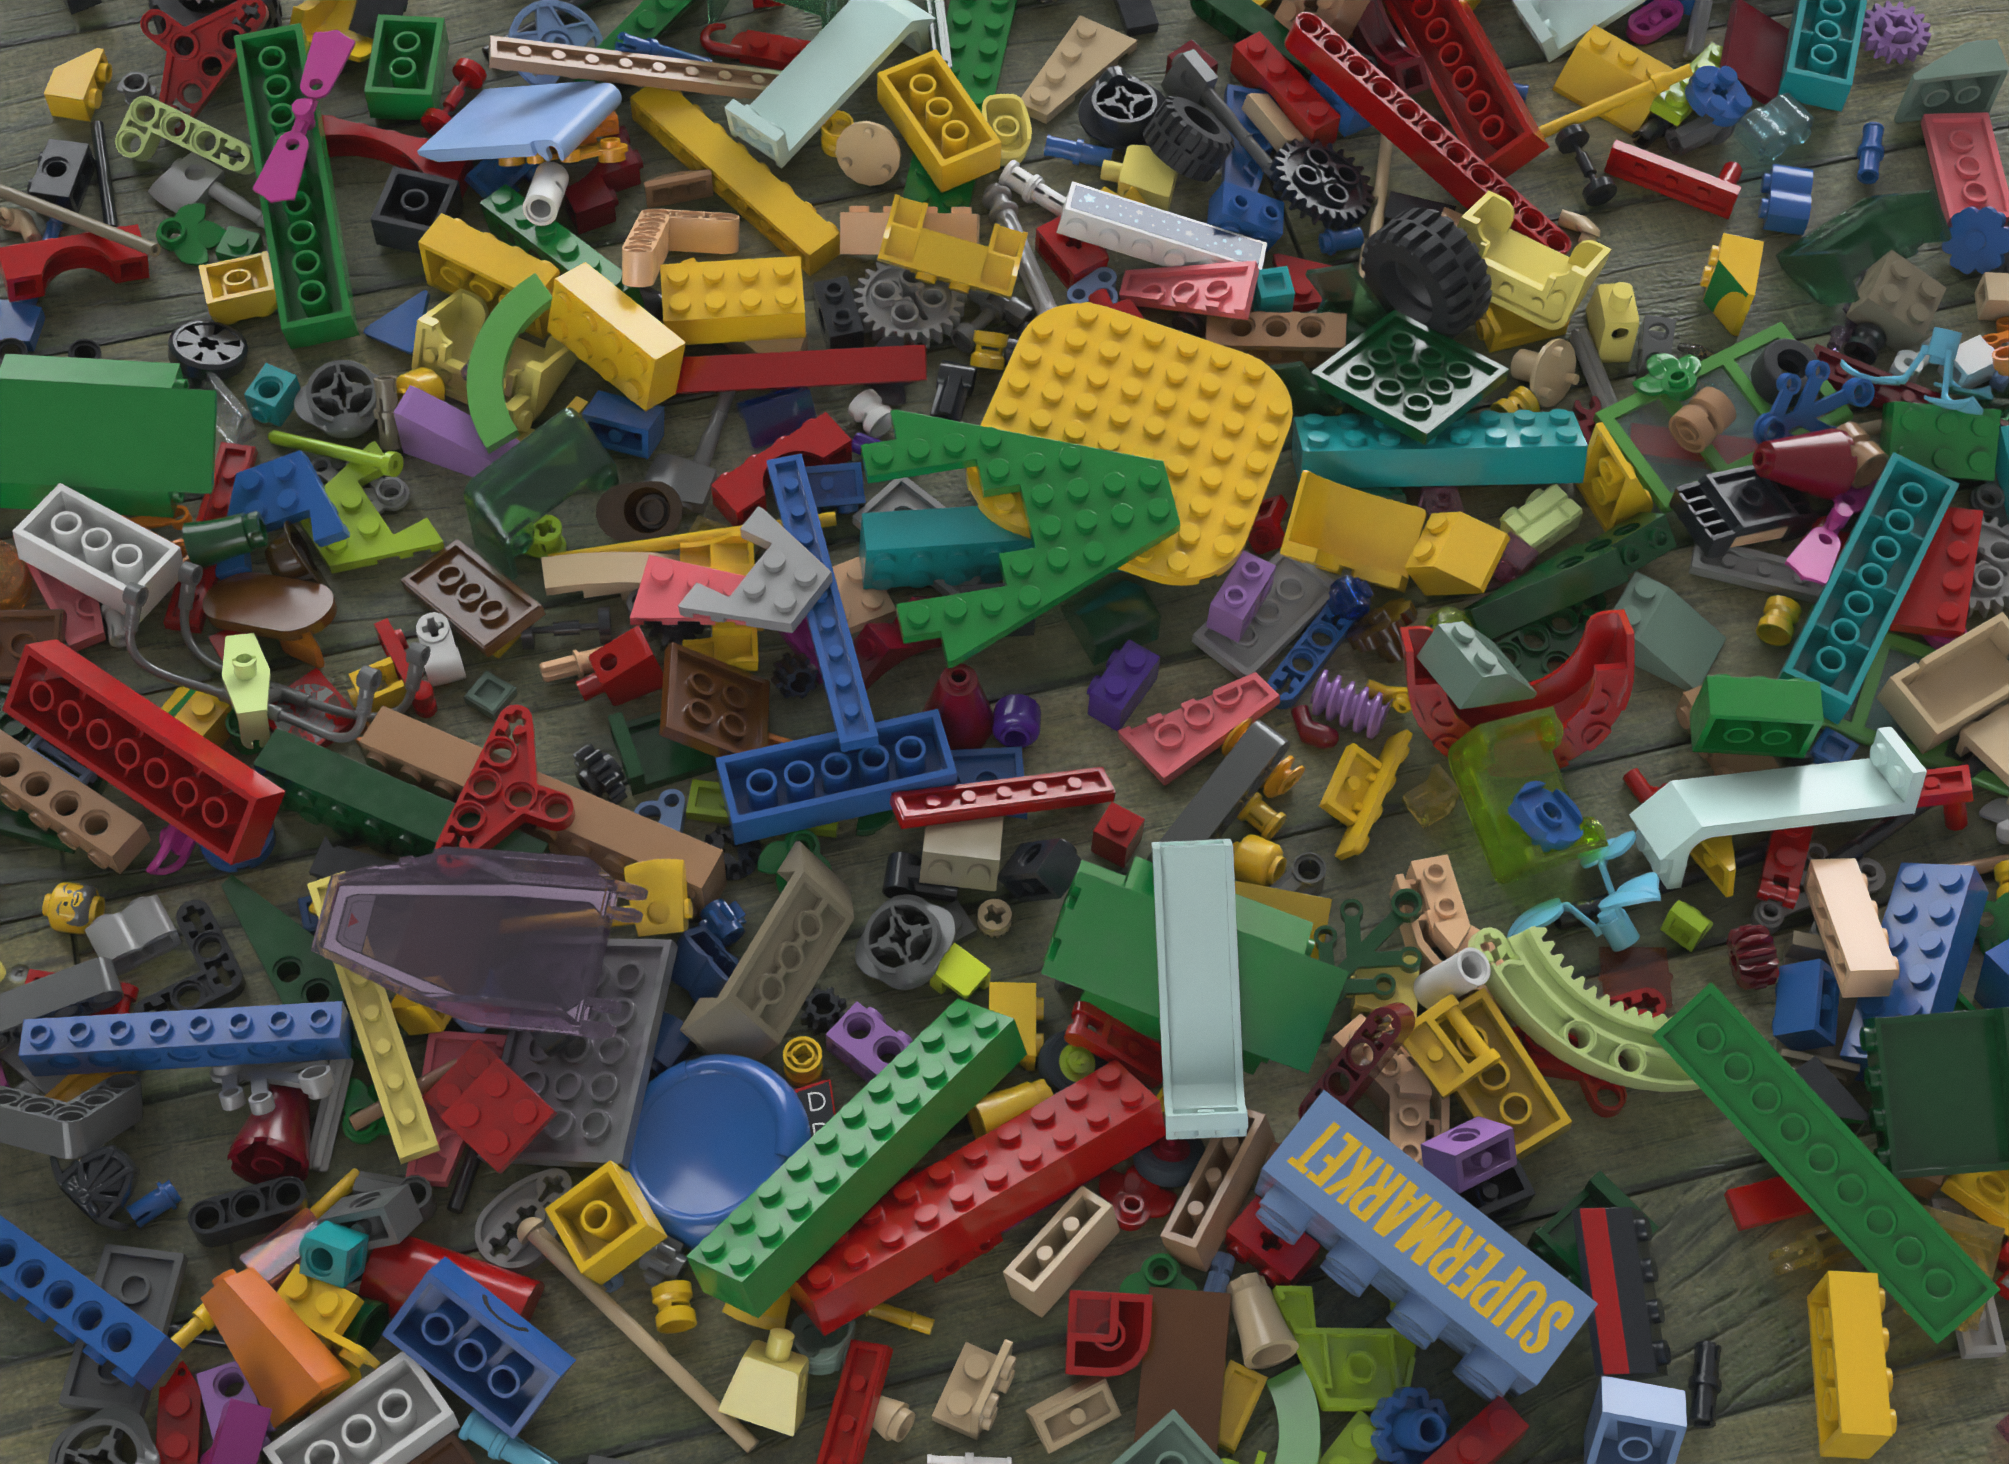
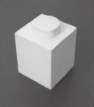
(1972, 363)

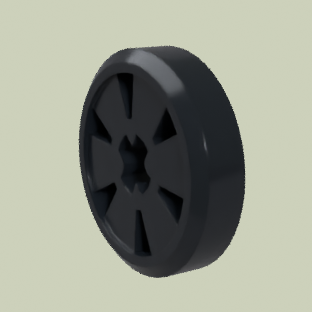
(206, 348)

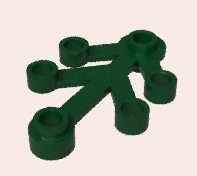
(1363, 954)

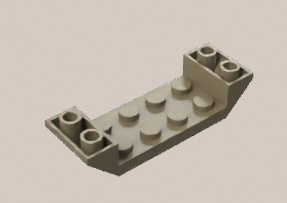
(778, 964)

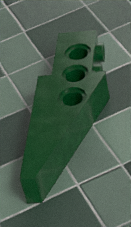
(1573, 575)
(286, 950)

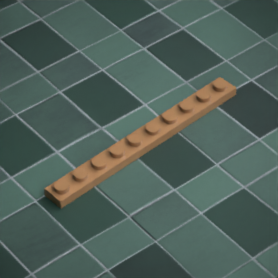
(628, 68)

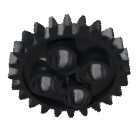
(1322, 183)

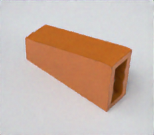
(272, 1345)

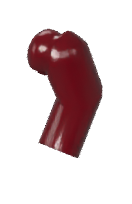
(1312, 732)

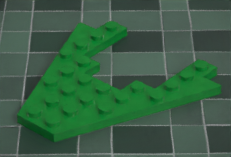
(1082, 510)

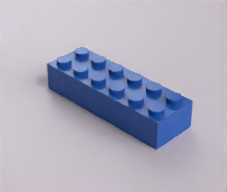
(817, 784)
(1931, 933)

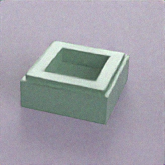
(490, 695)

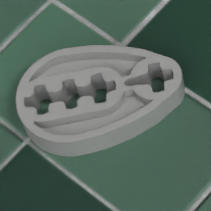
(504, 1213)

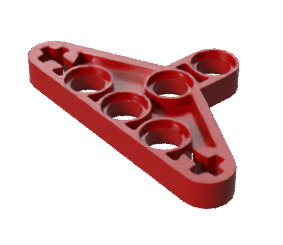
(208, 42)
(515, 775)
(1553, 1067)

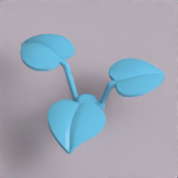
(1943, 352)
(1613, 920)

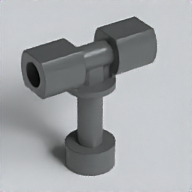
(993, 310)

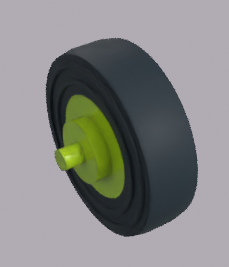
(1065, 1064)

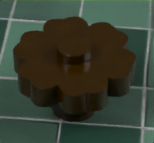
(1381, 629)

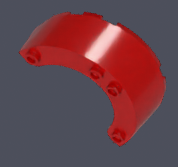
(1584, 690)

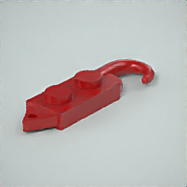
(754, 47)
(180, 1419)

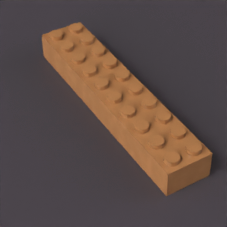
(600, 828)

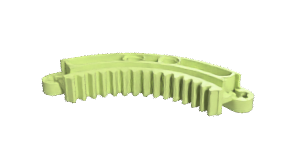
(1551, 1004)

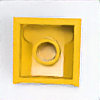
(239, 288)

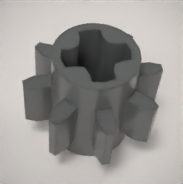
(664, 1262)

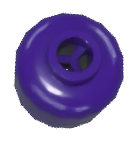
(1016, 720)

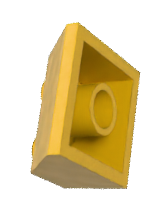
(1455, 555)

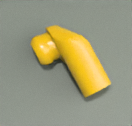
(1399, 694)

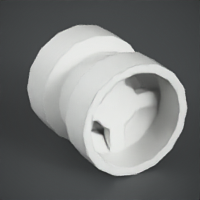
(869, 410)

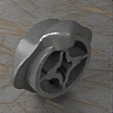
(316, 399)
(894, 912)
(119, 1420)

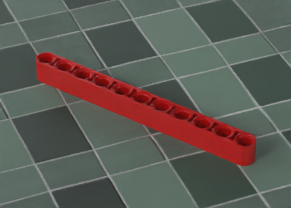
(1411, 126)

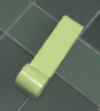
(192, 138)

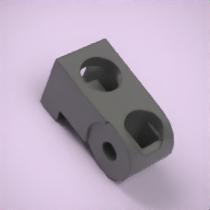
(1652, 341)

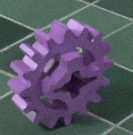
(1895, 32)

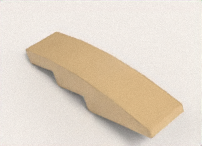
(596, 572)

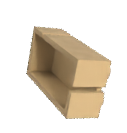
(1951, 685)

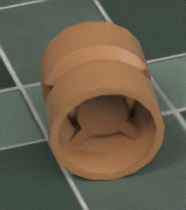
(1702, 419)
(1870, 456)

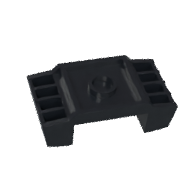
(1738, 505)

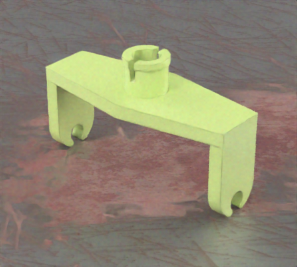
(248, 686)

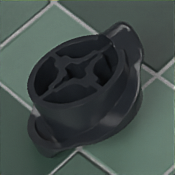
(1119, 109)

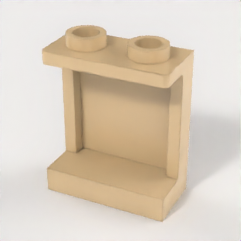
(1989, 741)

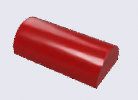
(399, 1268)

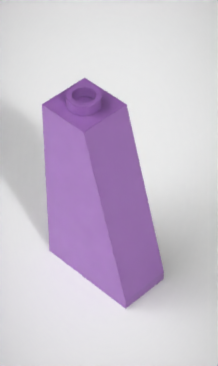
(442, 434)

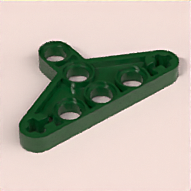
(1557, 644)

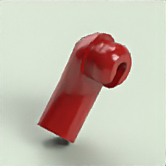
(1639, 785)

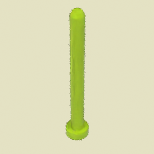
(390, 463)

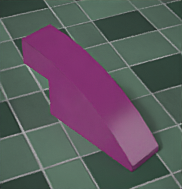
(238, 1434)

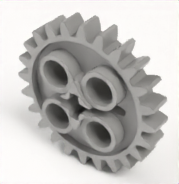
(899, 305)
(1991, 570)

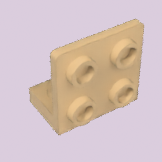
(973, 1389)

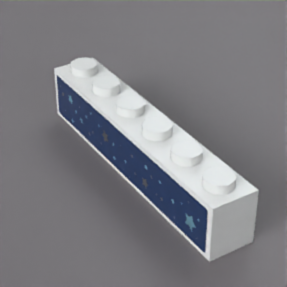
(1151, 232)

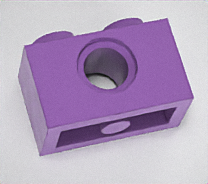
(1470, 1153)

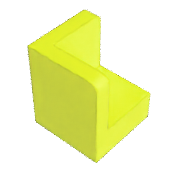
(960, 973)

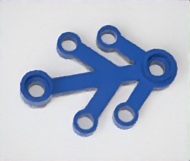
(1806, 409)

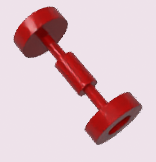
(468, 74)

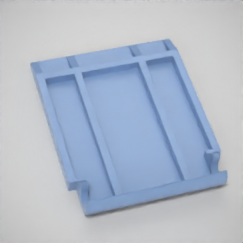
(524, 122)

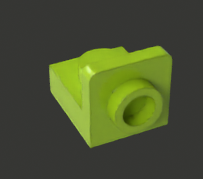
(1686, 925)

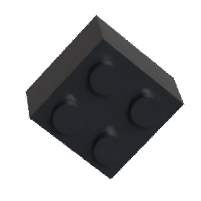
(411, 206)

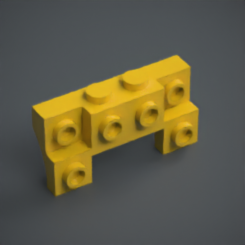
(949, 258)
(729, 642)

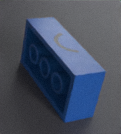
(478, 1347)

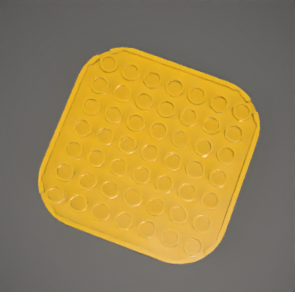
(1156, 395)

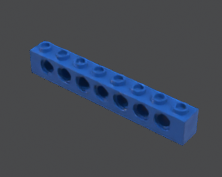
(186, 1038)

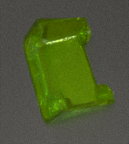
(1491, 768)

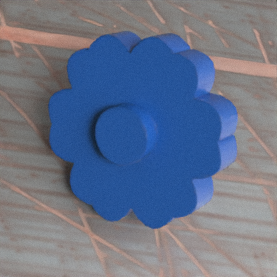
(1977, 240)
(1409, 1426)

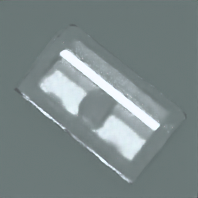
(232, 418)

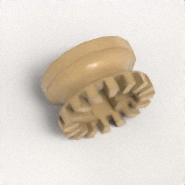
(991, 928)

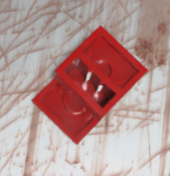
(489, 1106)

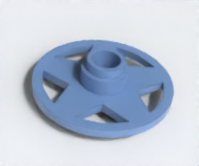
(552, 30)

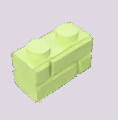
(1543, 519)

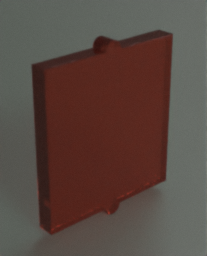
(1634, 970)

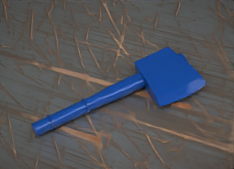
(24, 318)

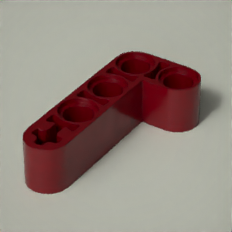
(1353, 1062)

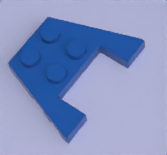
(283, 492)

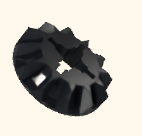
(747, 853)

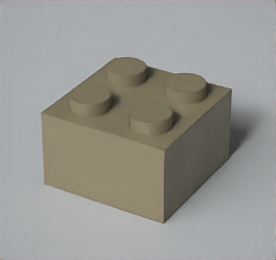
(1897, 300)

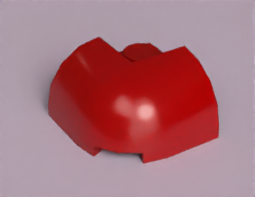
(1106, 1332)

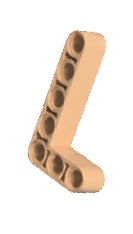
(674, 230)

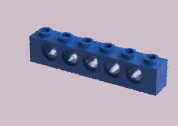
(149, 1349)

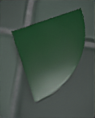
(869, 824)

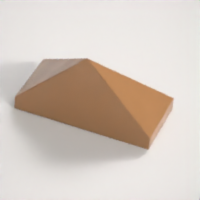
(678, 187)

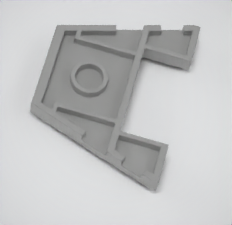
(776, 589)

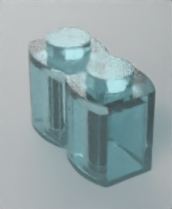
(1774, 127)

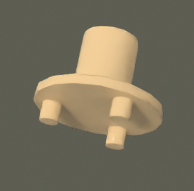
(868, 153)
(1548, 371)

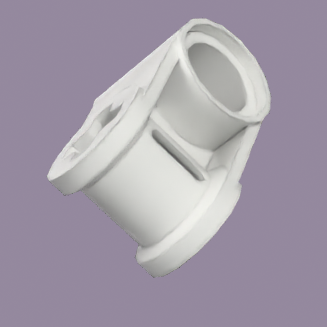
(445, 659)

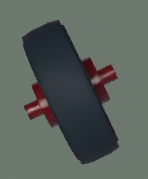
(1169, 1161)

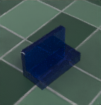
(776, 414)

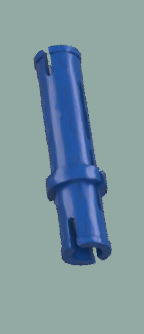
(652, 47)

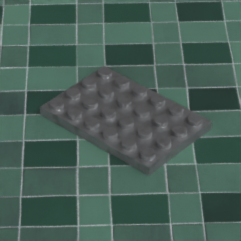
(599, 1082)

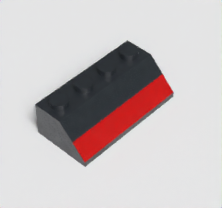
(1621, 1280)

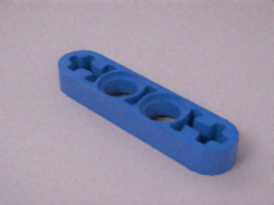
(1308, 650)

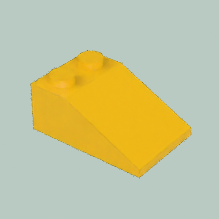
(1611, 482)

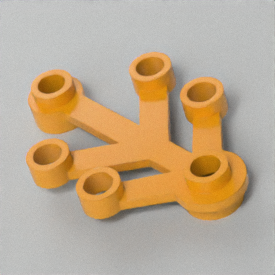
(607, 149)

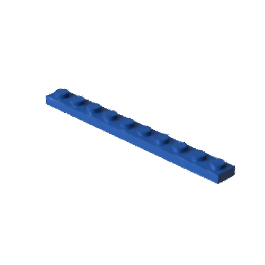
(827, 617)

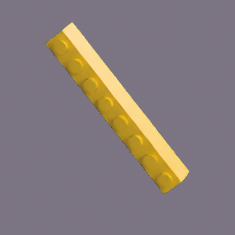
(737, 176)

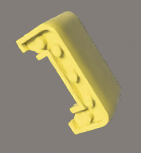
(1527, 274)
(447, 338)

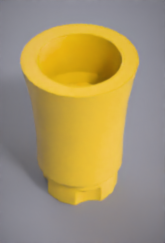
(1006, 1104)

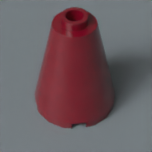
(1809, 462)
(962, 708)
(275, 1142)

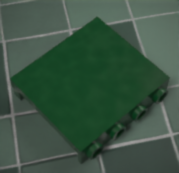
(1939, 1091)

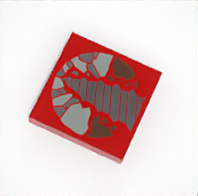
(320, 689)

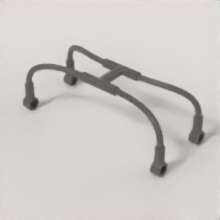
(367, 679)

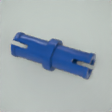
(1076, 151)
(1870, 153)

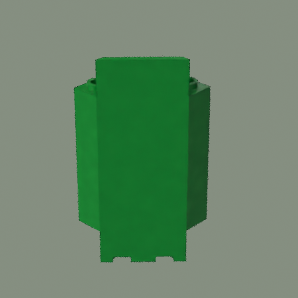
(106, 430)
(1110, 951)

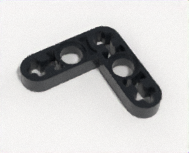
(207, 981)

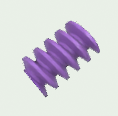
(1349, 705)

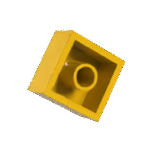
(605, 1222)

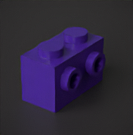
(1122, 685)

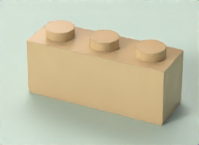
(1061, 1251)

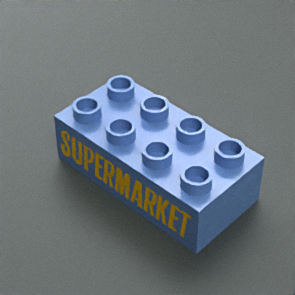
(1420, 1248)

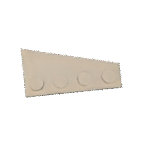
(1074, 66)

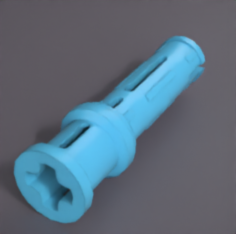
(499, 1444)

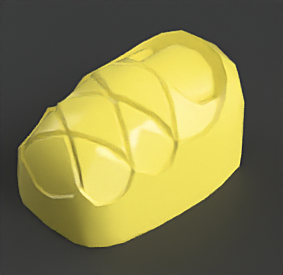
(1011, 124)

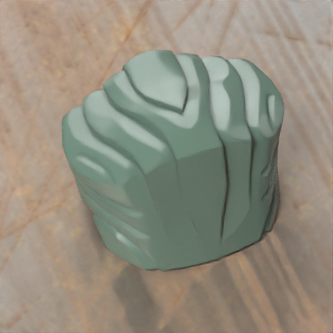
(824, 1352)

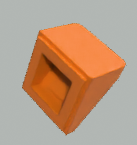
(305, 650)

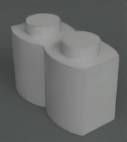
(134, 935)

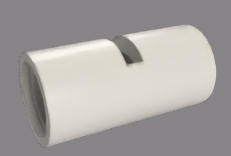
(545, 193)
(1452, 976)

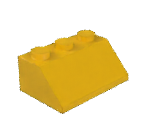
(1603, 67)

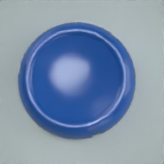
(711, 1139)

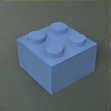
(1634, 1423)

